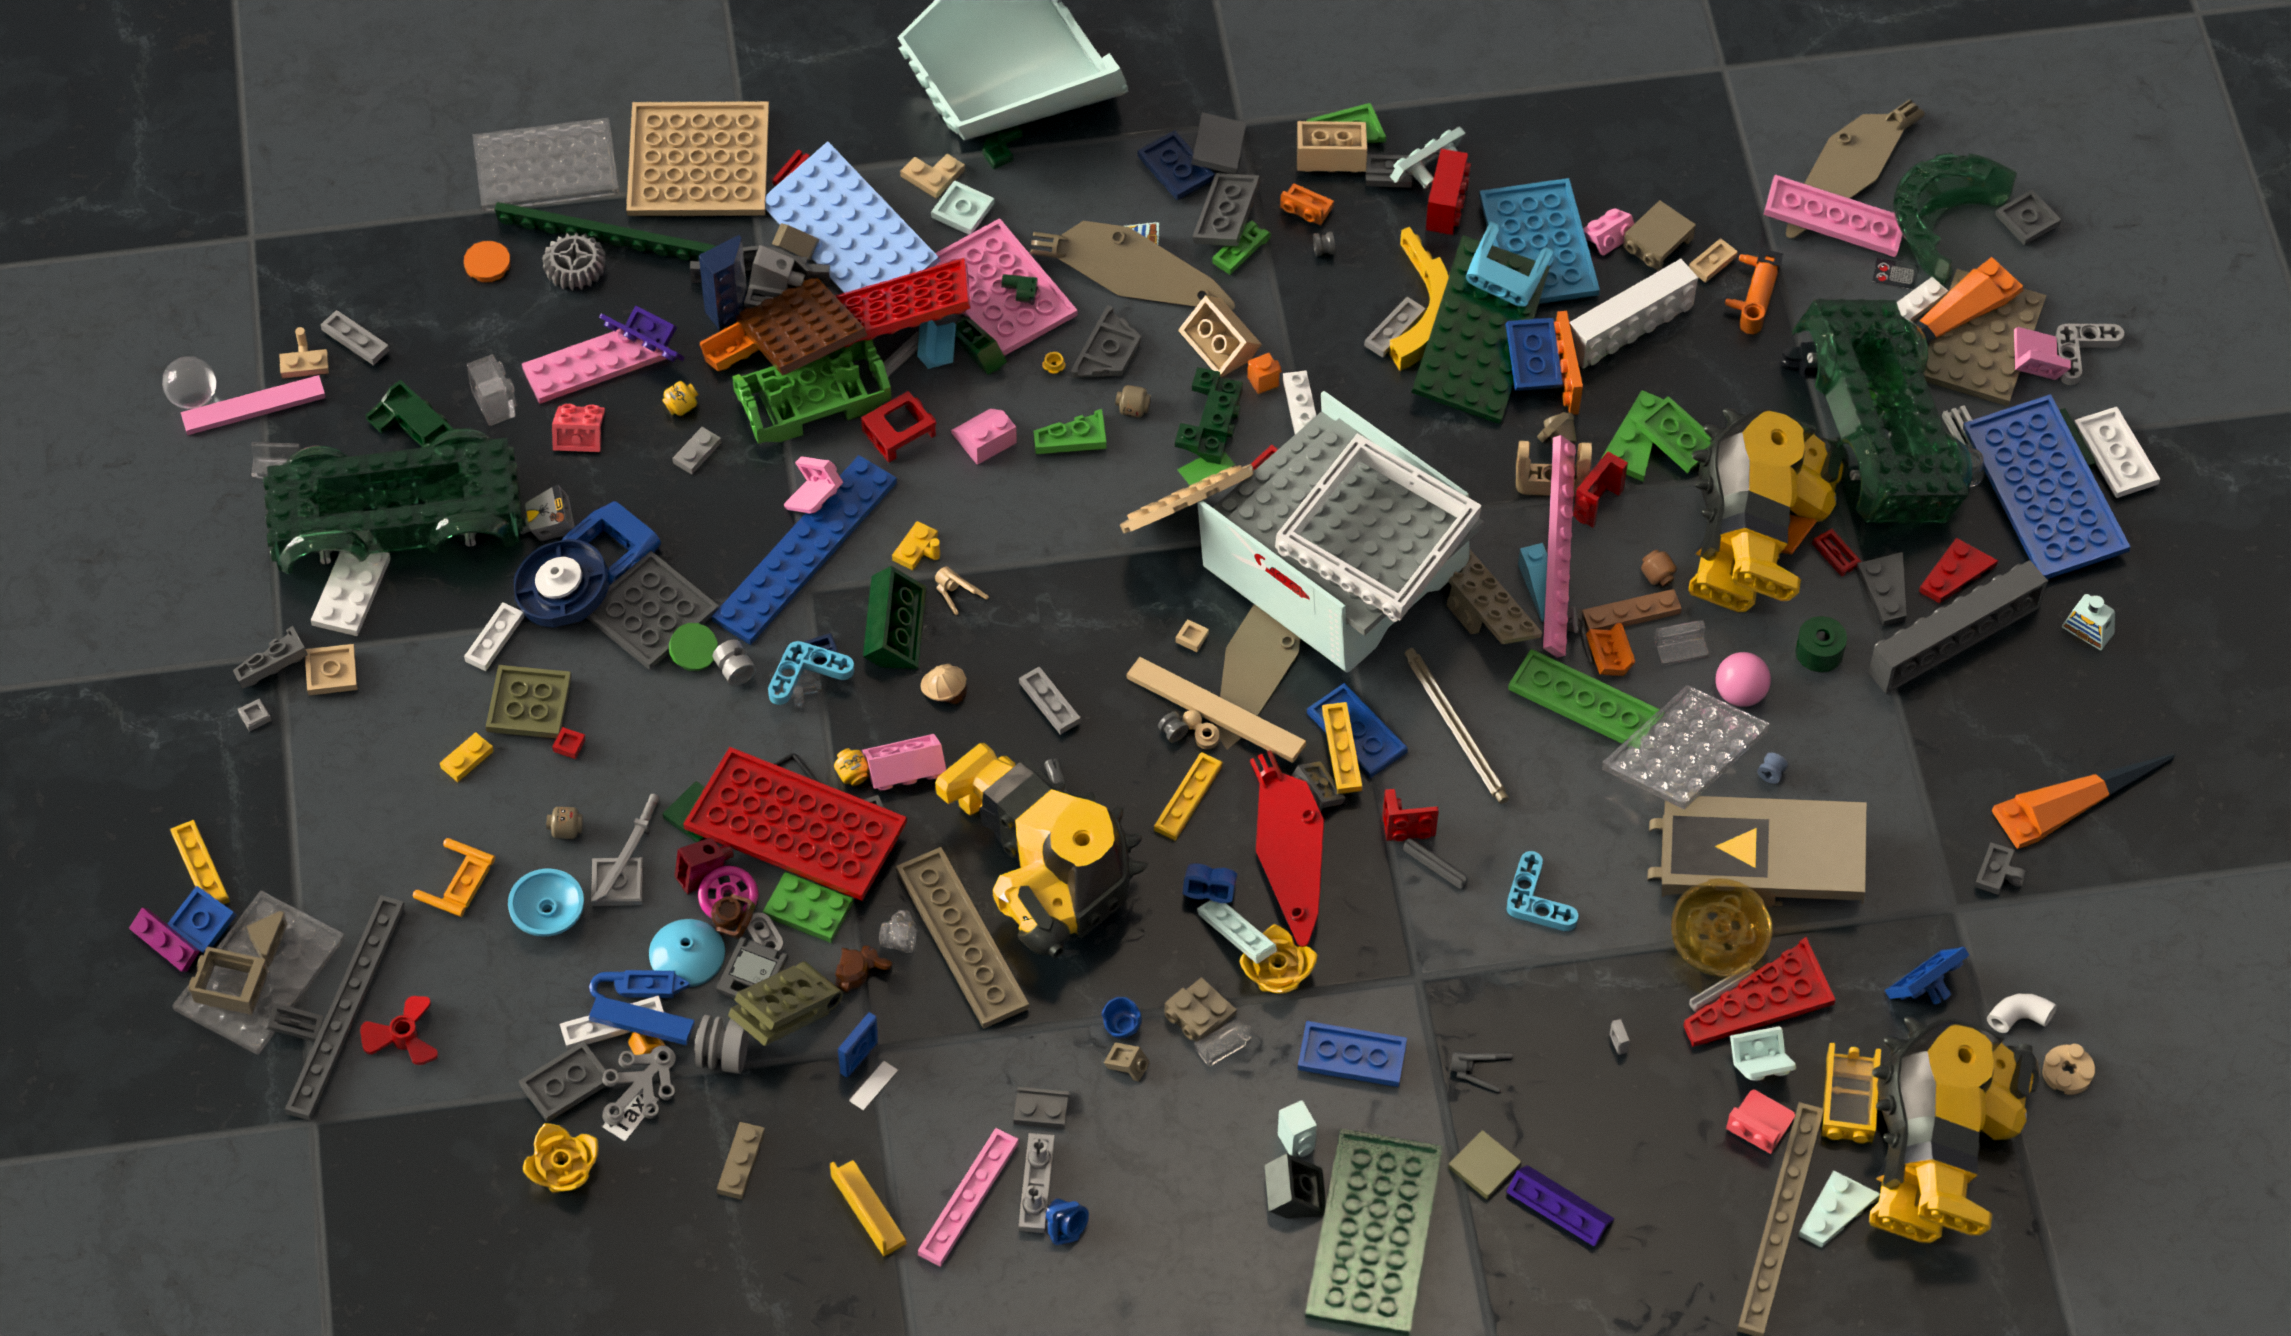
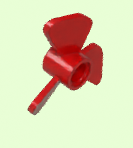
(378, 1036)

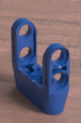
(623, 528)

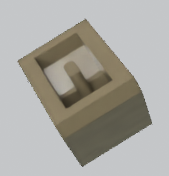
(795, 241)
(267, 935)

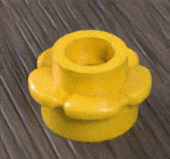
(1053, 358)

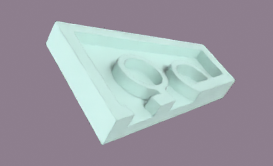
(1835, 1207)

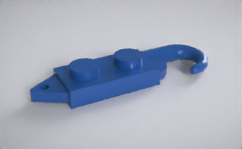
(641, 983)

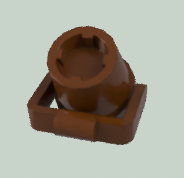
(729, 914)

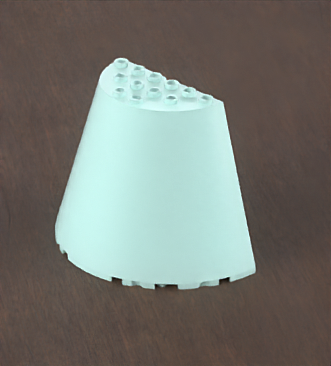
(1005, 63)

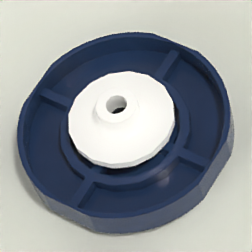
(561, 583)

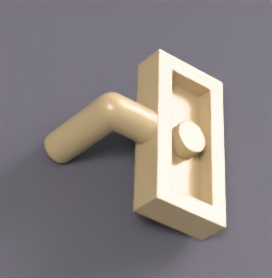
(303, 362)

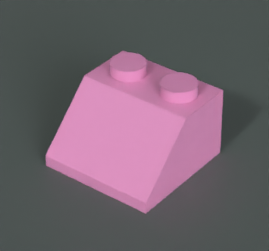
(986, 435)

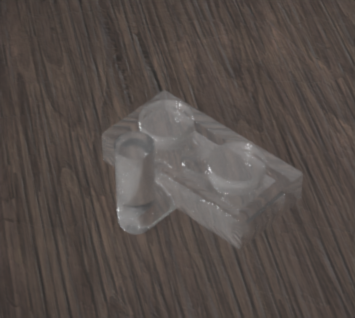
(808, 683)

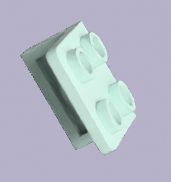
(1761, 1054)

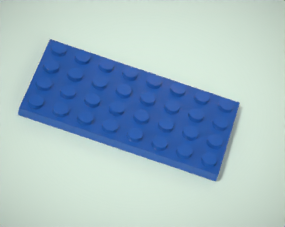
(2046, 487)

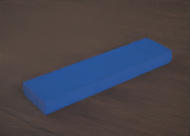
(641, 1020)

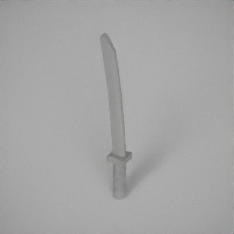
(641, 826)

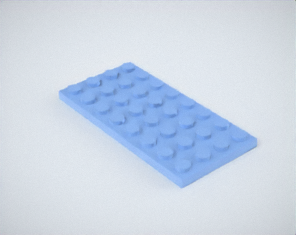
(854, 225)

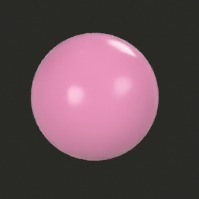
(1743, 679)

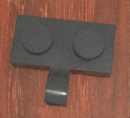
(1997, 868)

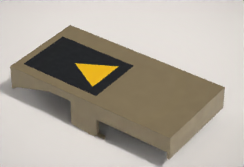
(1765, 844)

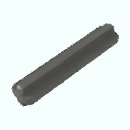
(1435, 863)

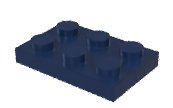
(1171, 164)

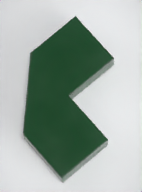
(995, 149)

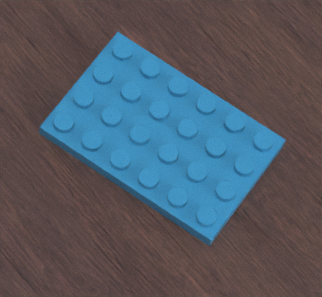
(1541, 217)

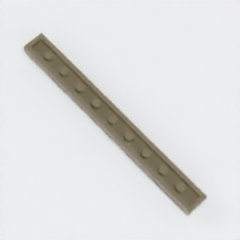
(1780, 1220)

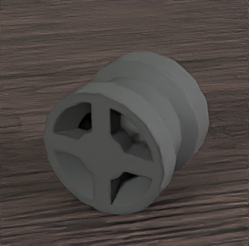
(1324, 243)
(1173, 727)

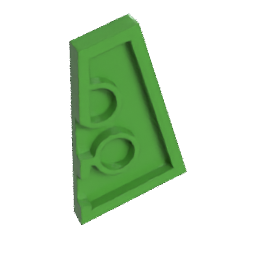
(1361, 113)

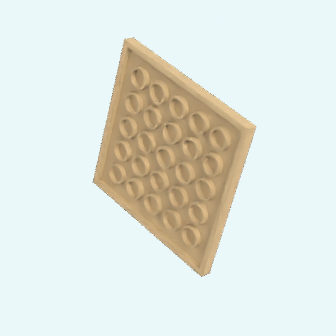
(698, 158)

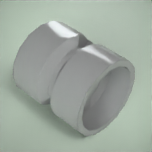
(734, 662)

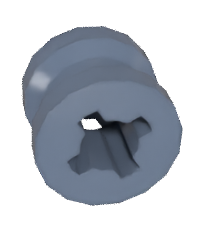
(1772, 768)

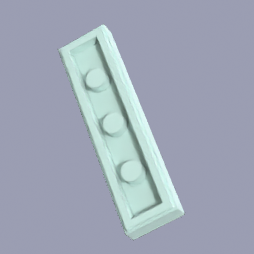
(1237, 930)

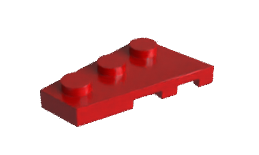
(1955, 569)

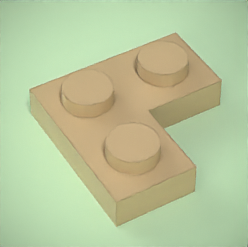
(935, 179)

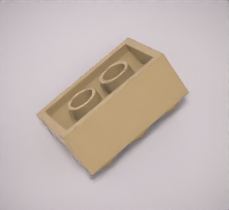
(1331, 146)
(1219, 336)

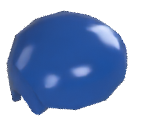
(1121, 1017)

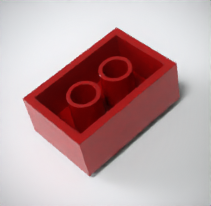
(1446, 195)

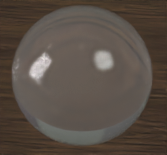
(189, 382)

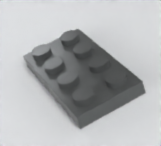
(1226, 209)

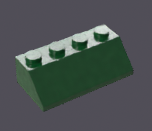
(894, 620)

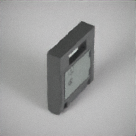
(750, 966)

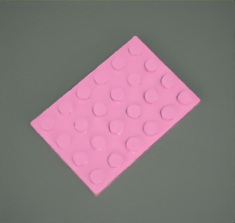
(1011, 323)

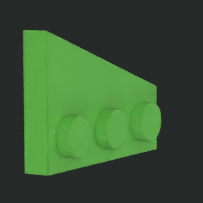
(1078, 435)

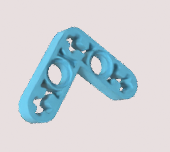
(806, 661)
(1530, 903)

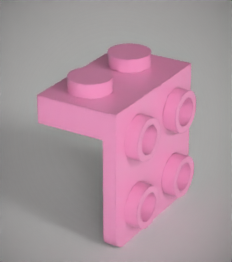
(820, 485)

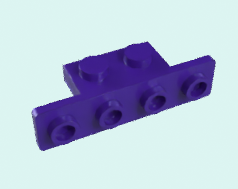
(648, 328)

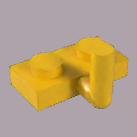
(918, 543)

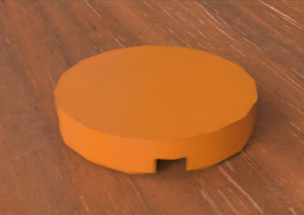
(487, 261)

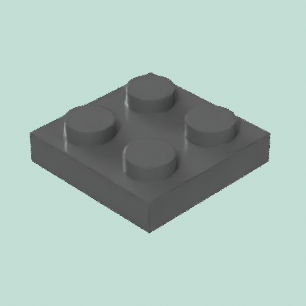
(2028, 217)

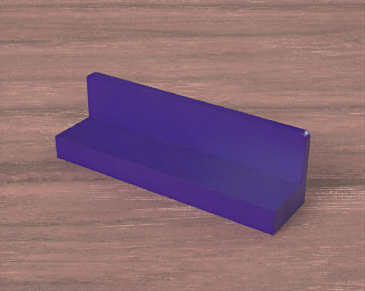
(1559, 1204)

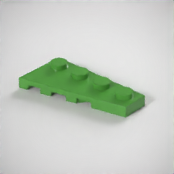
(1630, 442)

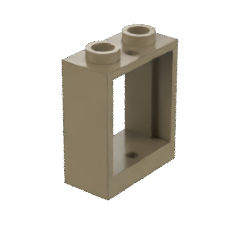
(213, 957)

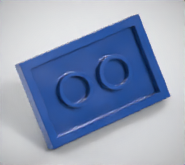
(1534, 354)
(1929, 976)

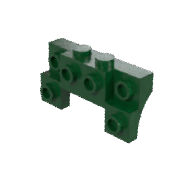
(410, 413)
(1217, 419)

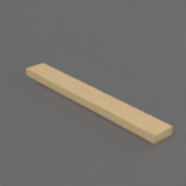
(1216, 709)

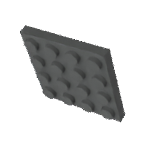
(649, 607)

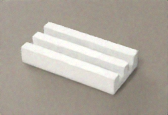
(1947, 417)

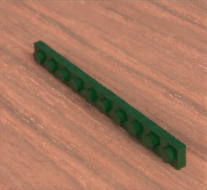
(613, 234)

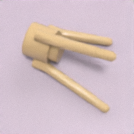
(950, 581)

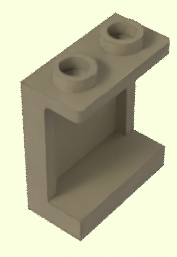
(1658, 234)

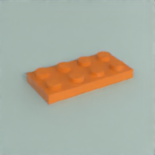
(1568, 363)

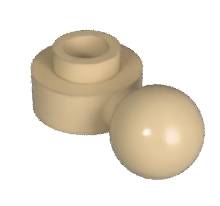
(1194, 721)

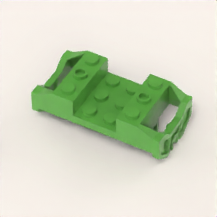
(812, 392)

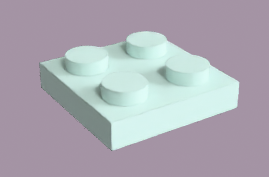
(962, 207)

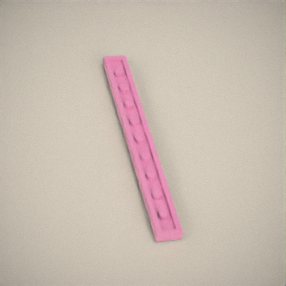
(1559, 547)

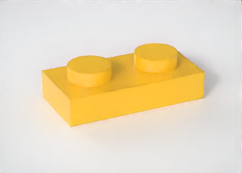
(466, 757)

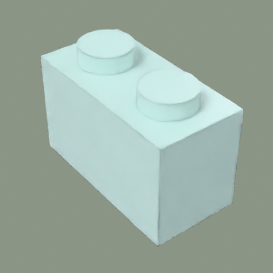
(1297, 1129)

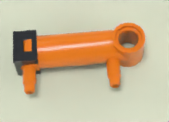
(1760, 290)

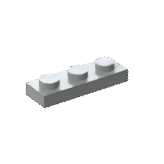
(1395, 325)
(355, 337)
(1049, 700)

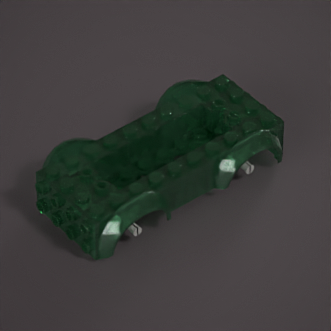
(1920, 468)
(323, 493)

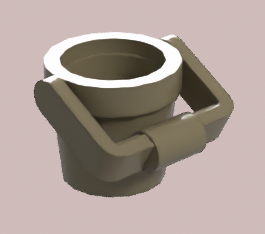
(1559, 425)

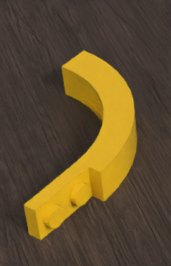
(1411, 345)

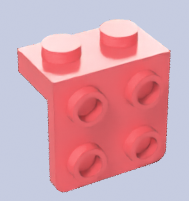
(1760, 1121)

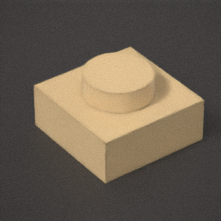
(1192, 635)

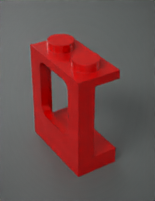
(884, 435)
(1606, 475)

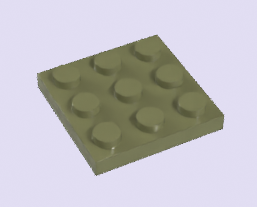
(528, 701)

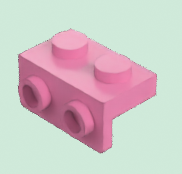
(1609, 230)

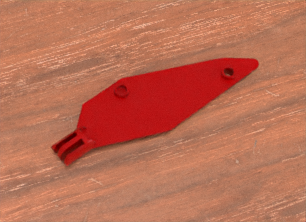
(1290, 845)

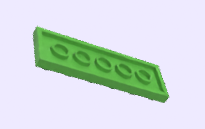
(1580, 697)

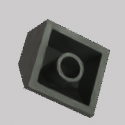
(1295, 1188)

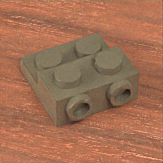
(1199, 1010)

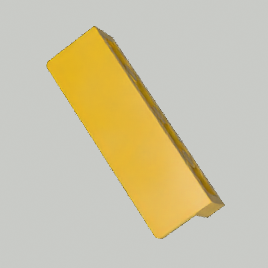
(867, 1207)

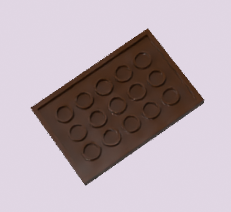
(800, 326)

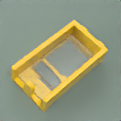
(1850, 1096)

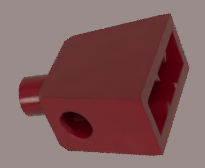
(699, 860)

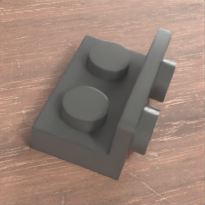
(1320, 784)

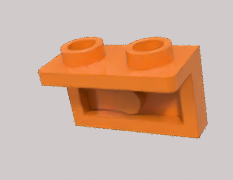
(1306, 204)
(727, 347)
(1611, 650)

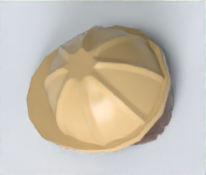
(945, 684)

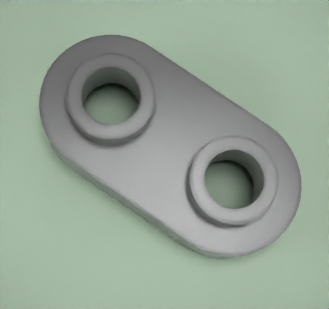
(768, 935)

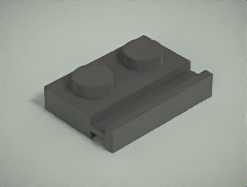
(1380, 169)
(1041, 1107)

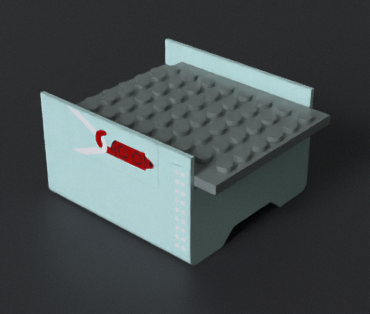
(1364, 523)

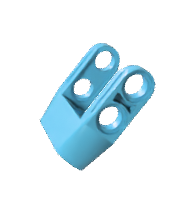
(1501, 279)

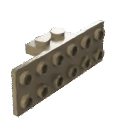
(1481, 598)

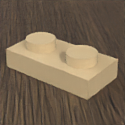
(1713, 260)

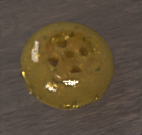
(1739, 905)

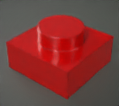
(569, 743)

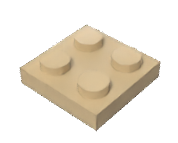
(331, 669)

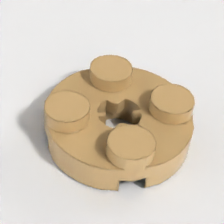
(2073, 1056)

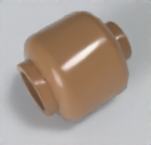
(1658, 568)

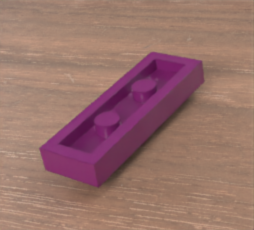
(164, 939)

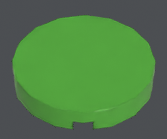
(693, 646)

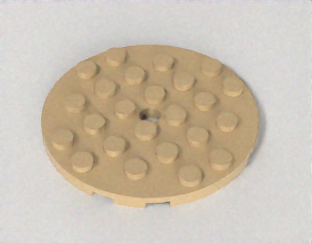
(1186, 497)

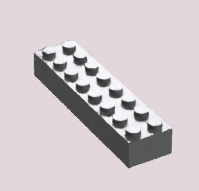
(1957, 626)

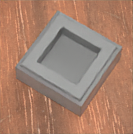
(254, 715)
(1619, 1037)

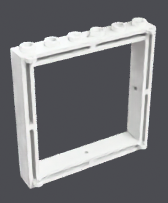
(1349, 578)

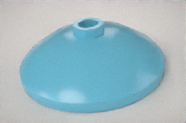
(543, 891)
(694, 962)

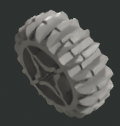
(565, 270)

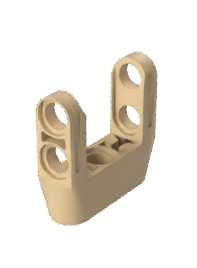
(1536, 478)

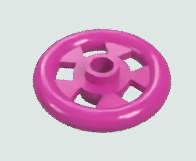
(736, 875)

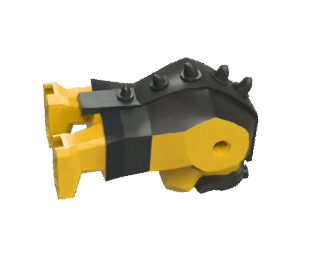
(1749, 486)
(1067, 847)
(1935, 1102)

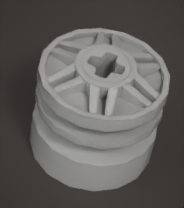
(717, 1043)

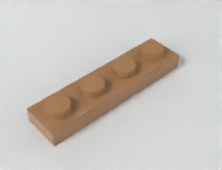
(1632, 611)

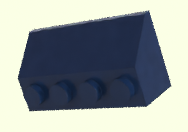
(724, 282)

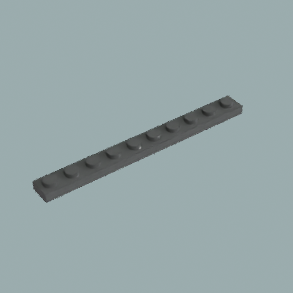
(344, 1008)

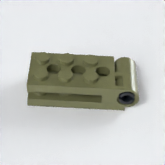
(785, 1003)

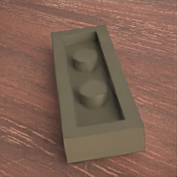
(740, 1160)

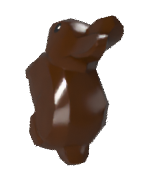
(855, 965)

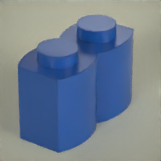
(1209, 883)

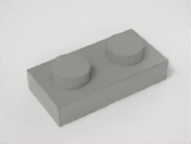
(696, 450)

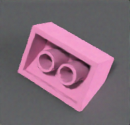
(905, 761)

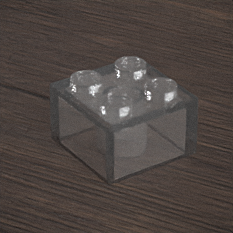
(492, 389)

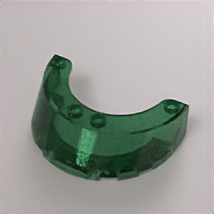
(1935, 188)

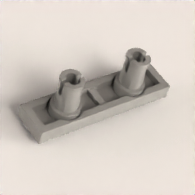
(1036, 1183)

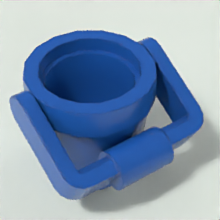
(1067, 1217)

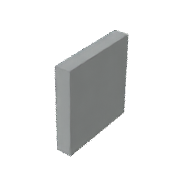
(628, 886)

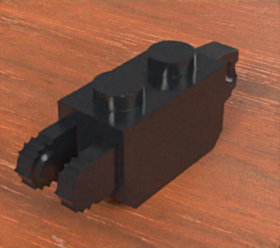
(1796, 359)

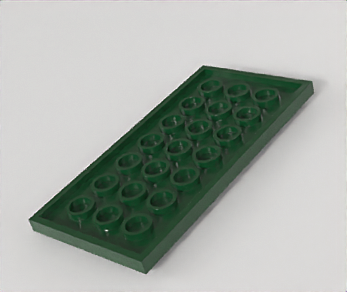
(1468, 344)

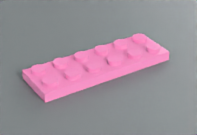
(1833, 215)
(587, 364)

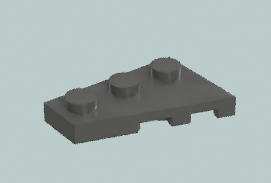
(1885, 586)
(270, 662)

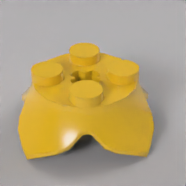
(1294, 961)
(556, 1145)

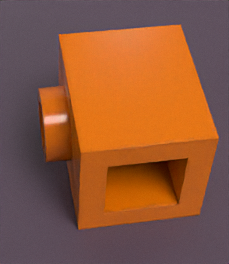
(1264, 373)

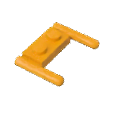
(465, 882)

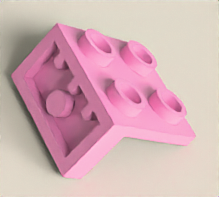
(2038, 354)

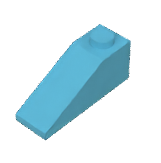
(1533, 567)

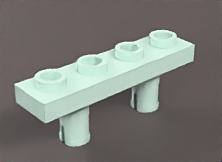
(1419, 158)

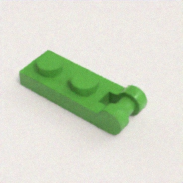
(1231, 257)

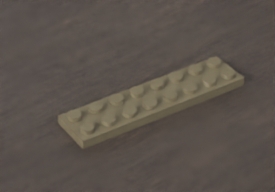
(962, 937)

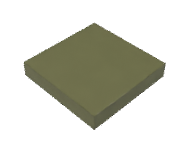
(1484, 1164)

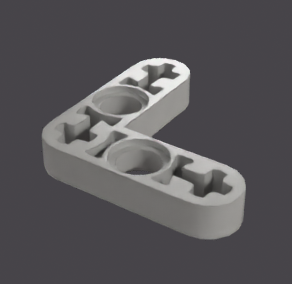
(2078, 340)

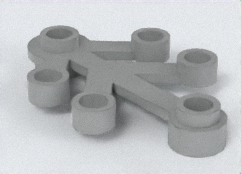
(641, 1081)

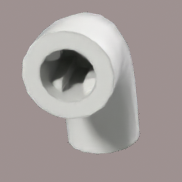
(2018, 1007)

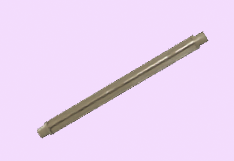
(1456, 725)

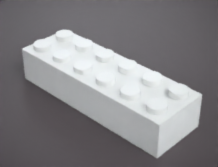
(1633, 313)

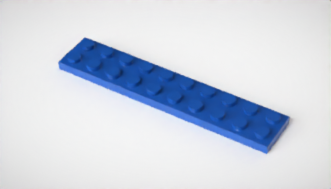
(803, 551)

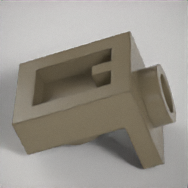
(1127, 1059)

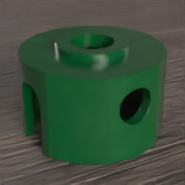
(1818, 654)

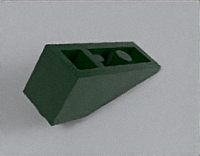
(979, 345)

